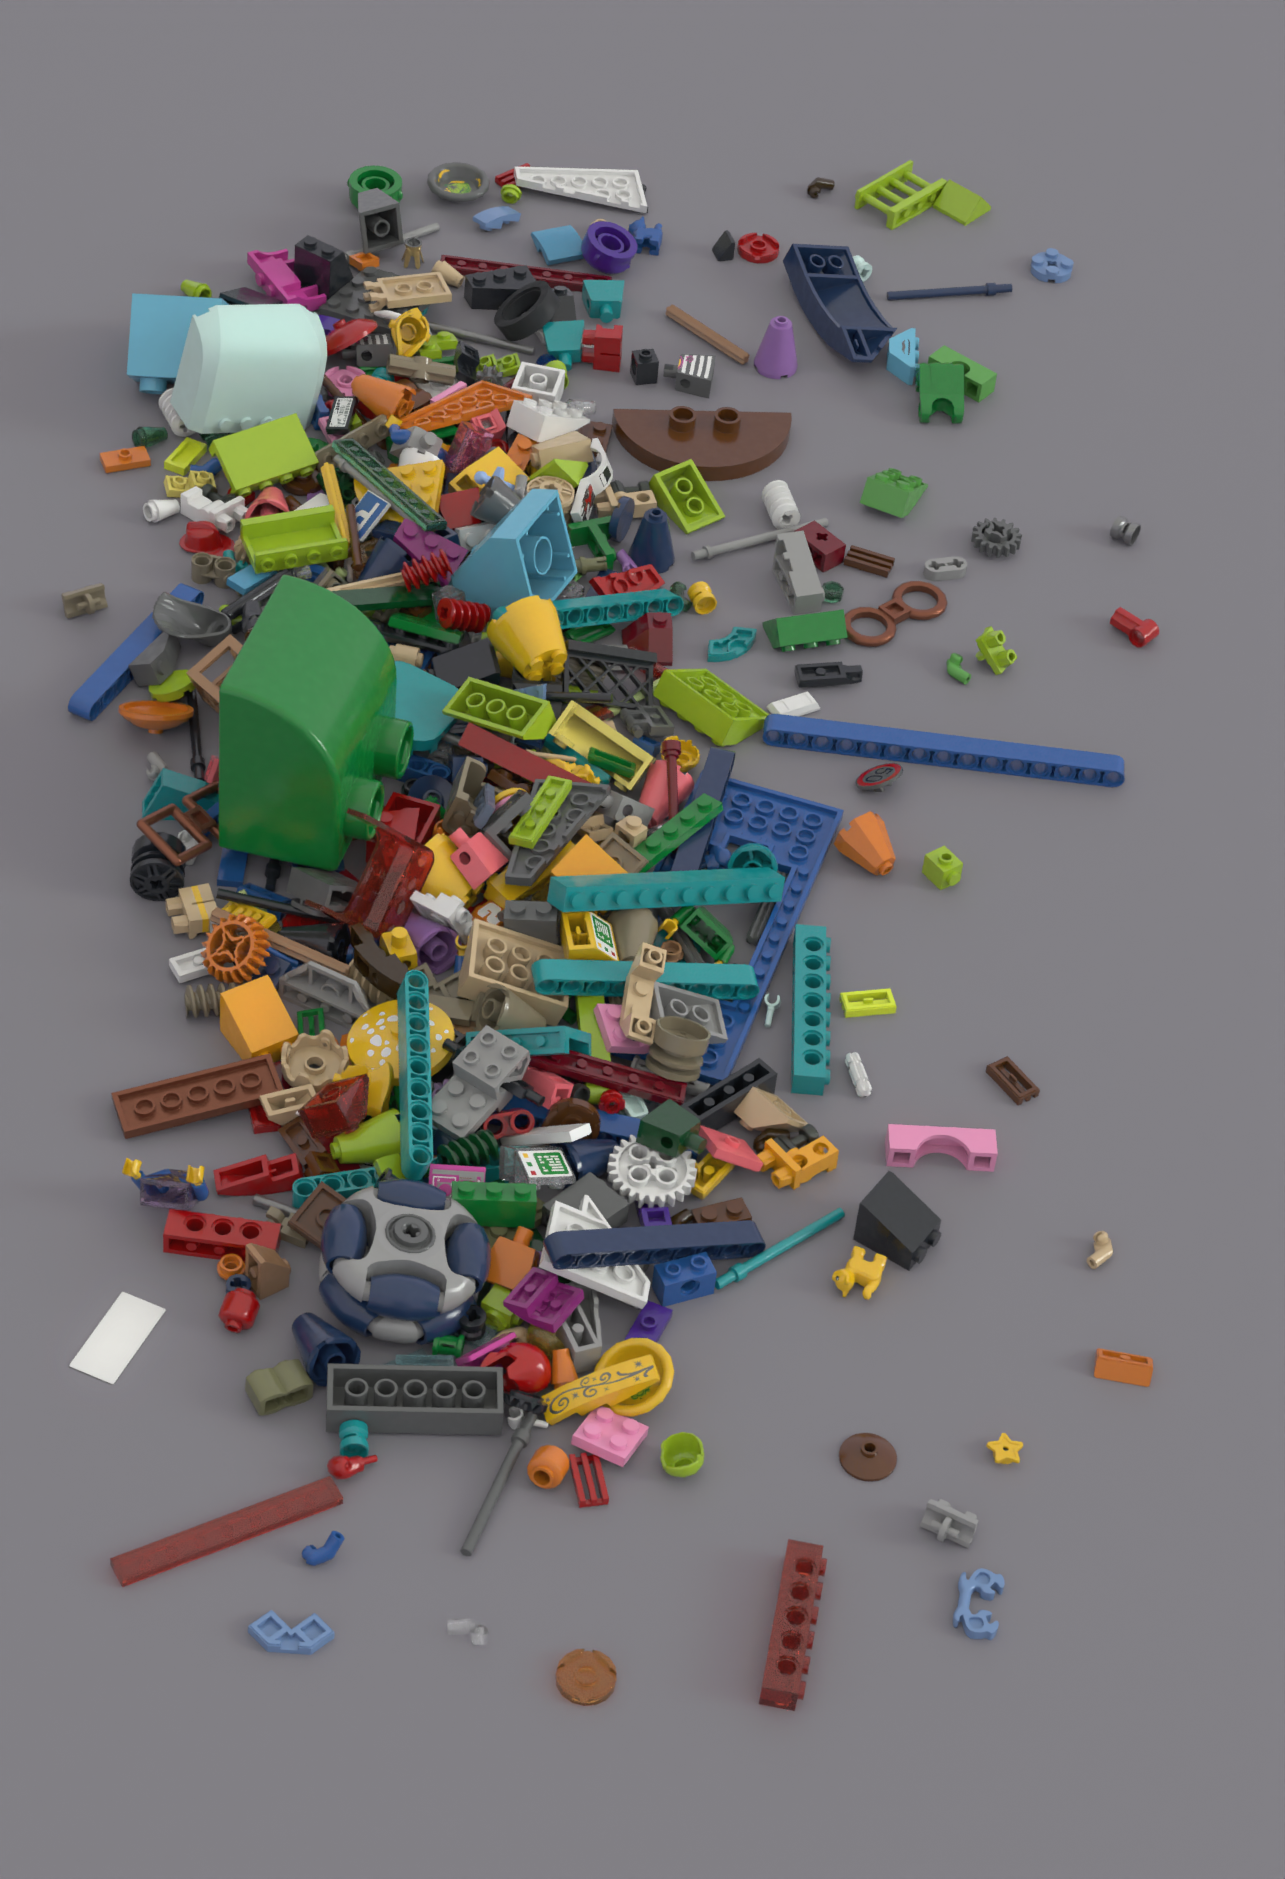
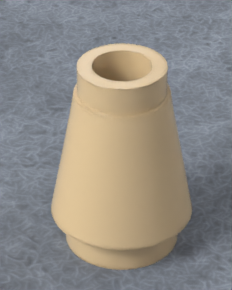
(450, 275)

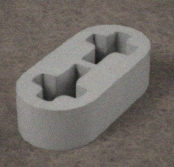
(945, 568)

